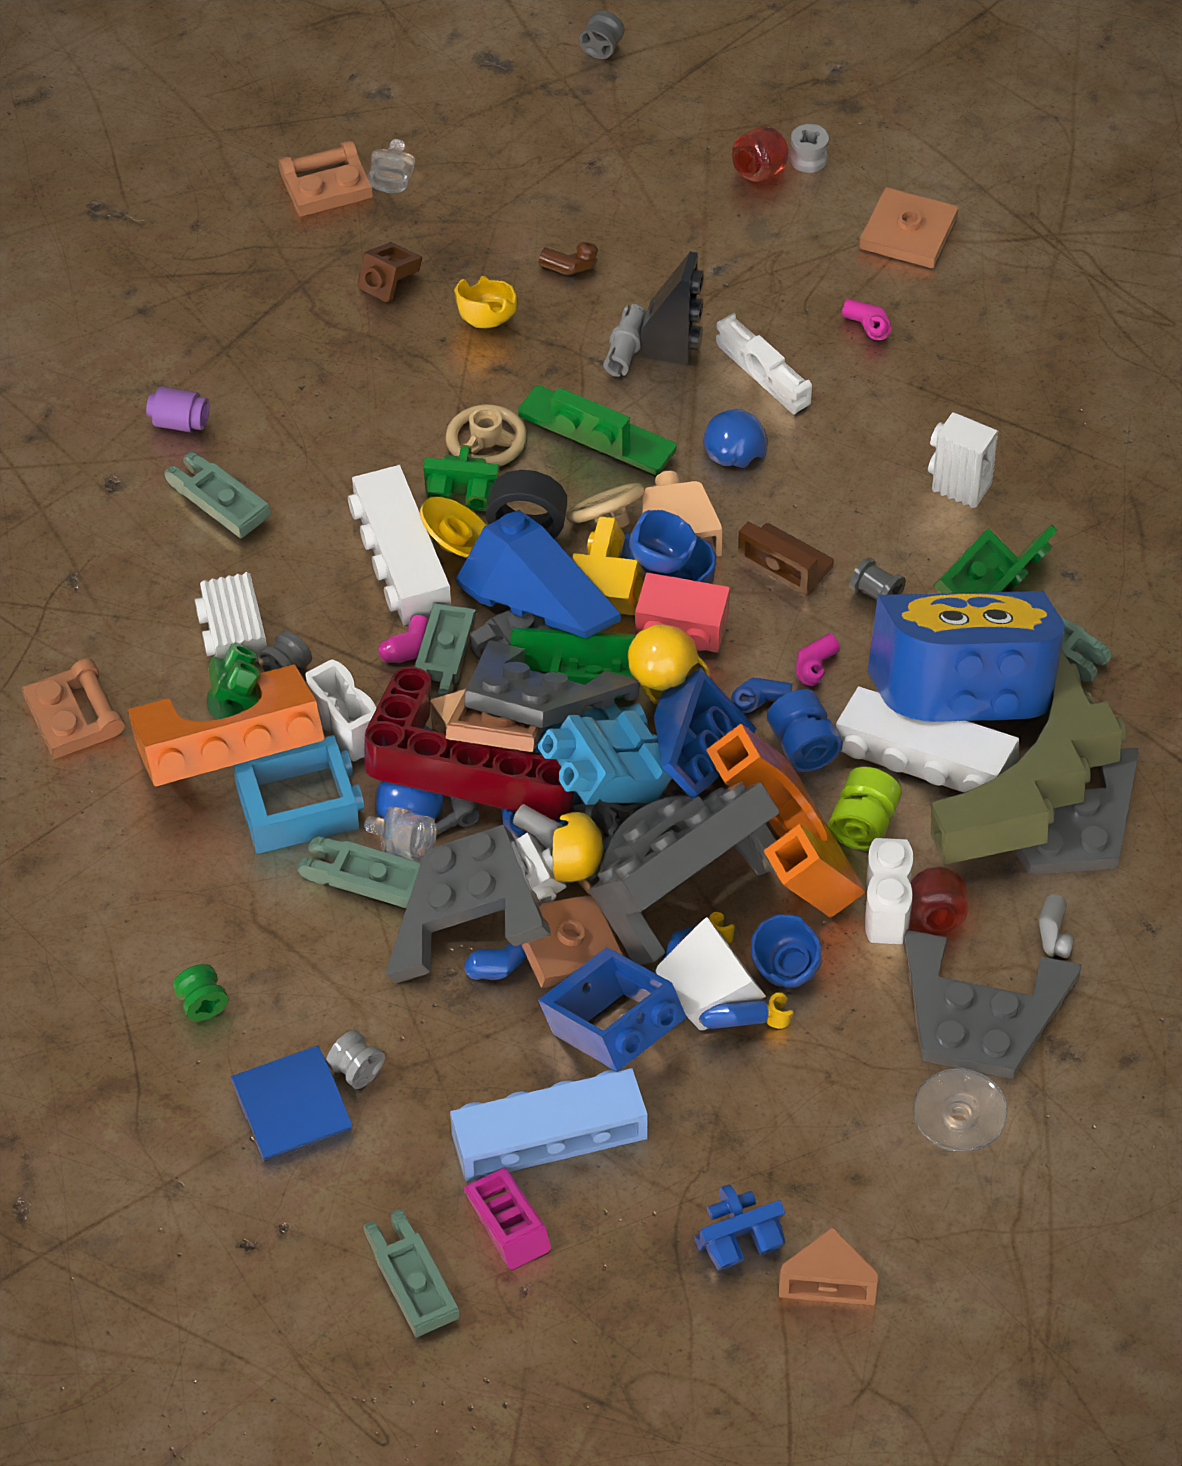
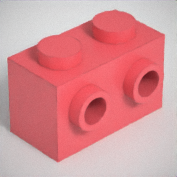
(686, 604)

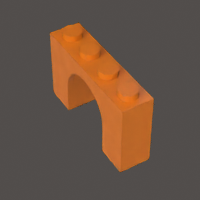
(185, 748)
(807, 852)

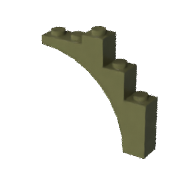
(1020, 802)

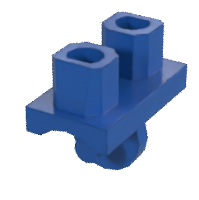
(721, 1237)

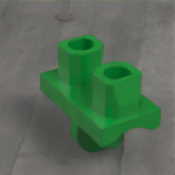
(460, 476)
(232, 682)

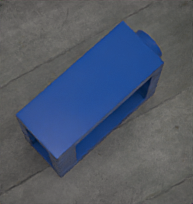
(608, 978)

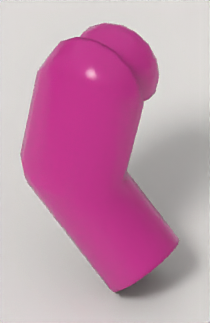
(405, 645)
(810, 659)

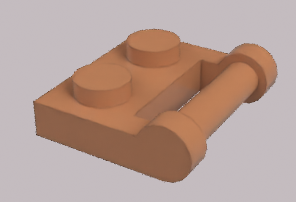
(328, 187)
(60, 716)

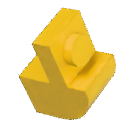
(615, 577)

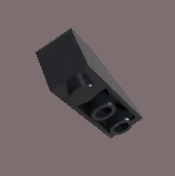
(673, 315)

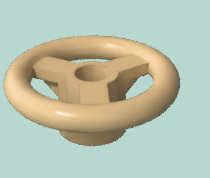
(487, 431)
(607, 504)

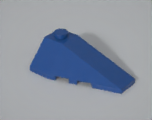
(532, 574)
(688, 723)

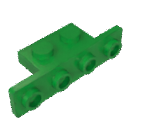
(597, 428)
(991, 565)
(573, 655)

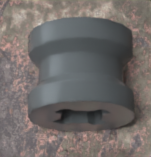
(601, 34)
(286, 651)

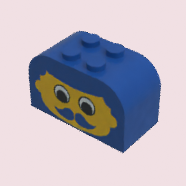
(966, 655)

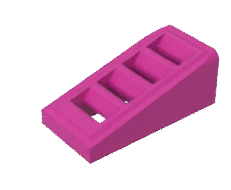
(520, 1242)

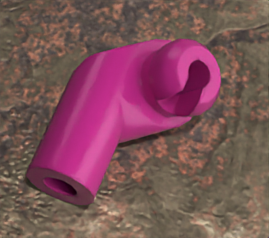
(871, 317)

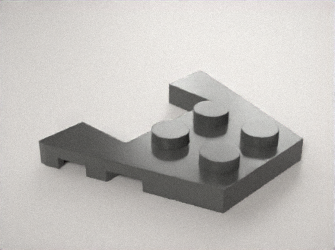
(512, 691)
(1088, 832)
(462, 884)
(976, 1023)

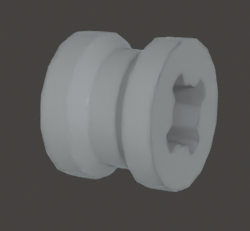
(809, 148)
(355, 1059)

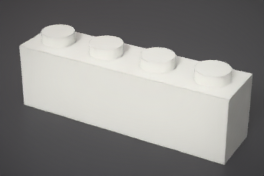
(399, 542)
(940, 752)

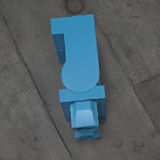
(607, 759)

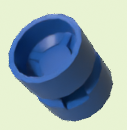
(804, 730)

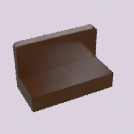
(783, 556)

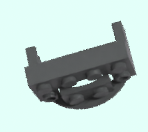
(636, 880)

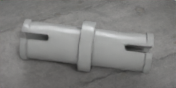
(625, 340)

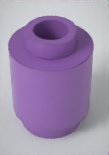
(178, 409)

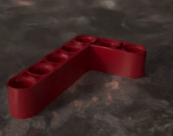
(410, 756)

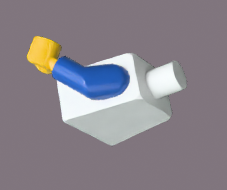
(714, 982)

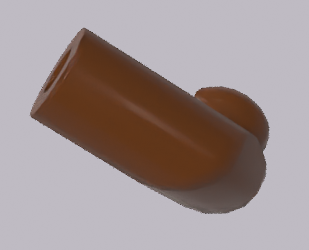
(570, 264)

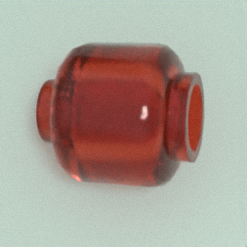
(760, 153)
(938, 900)

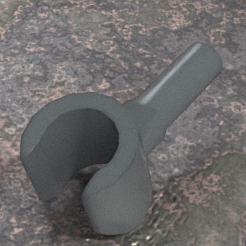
(464, 814)

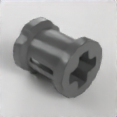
(875, 581)

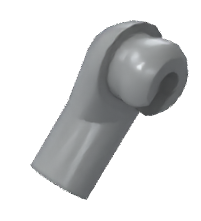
(536, 824)
(1050, 923)

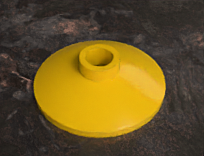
(451, 525)

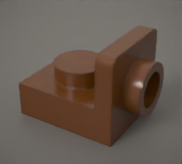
(385, 266)

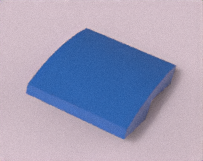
(291, 1103)

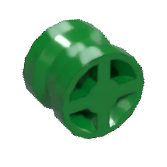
(200, 992)

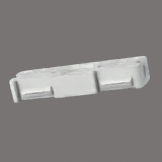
(763, 364)

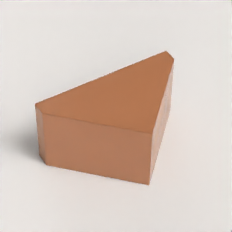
(829, 1272)

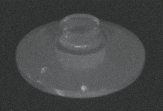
(965, 1094)

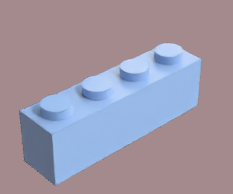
(549, 1124)

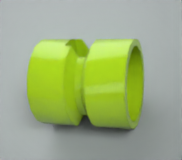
(864, 808)

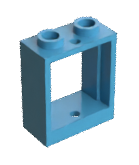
(305, 822)

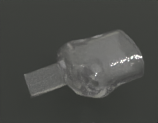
(391, 168)
(403, 832)

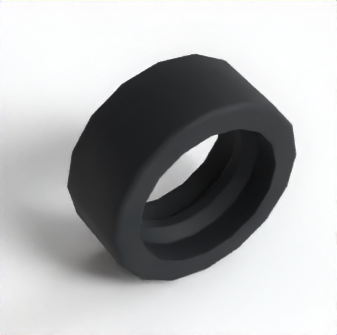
(529, 487)

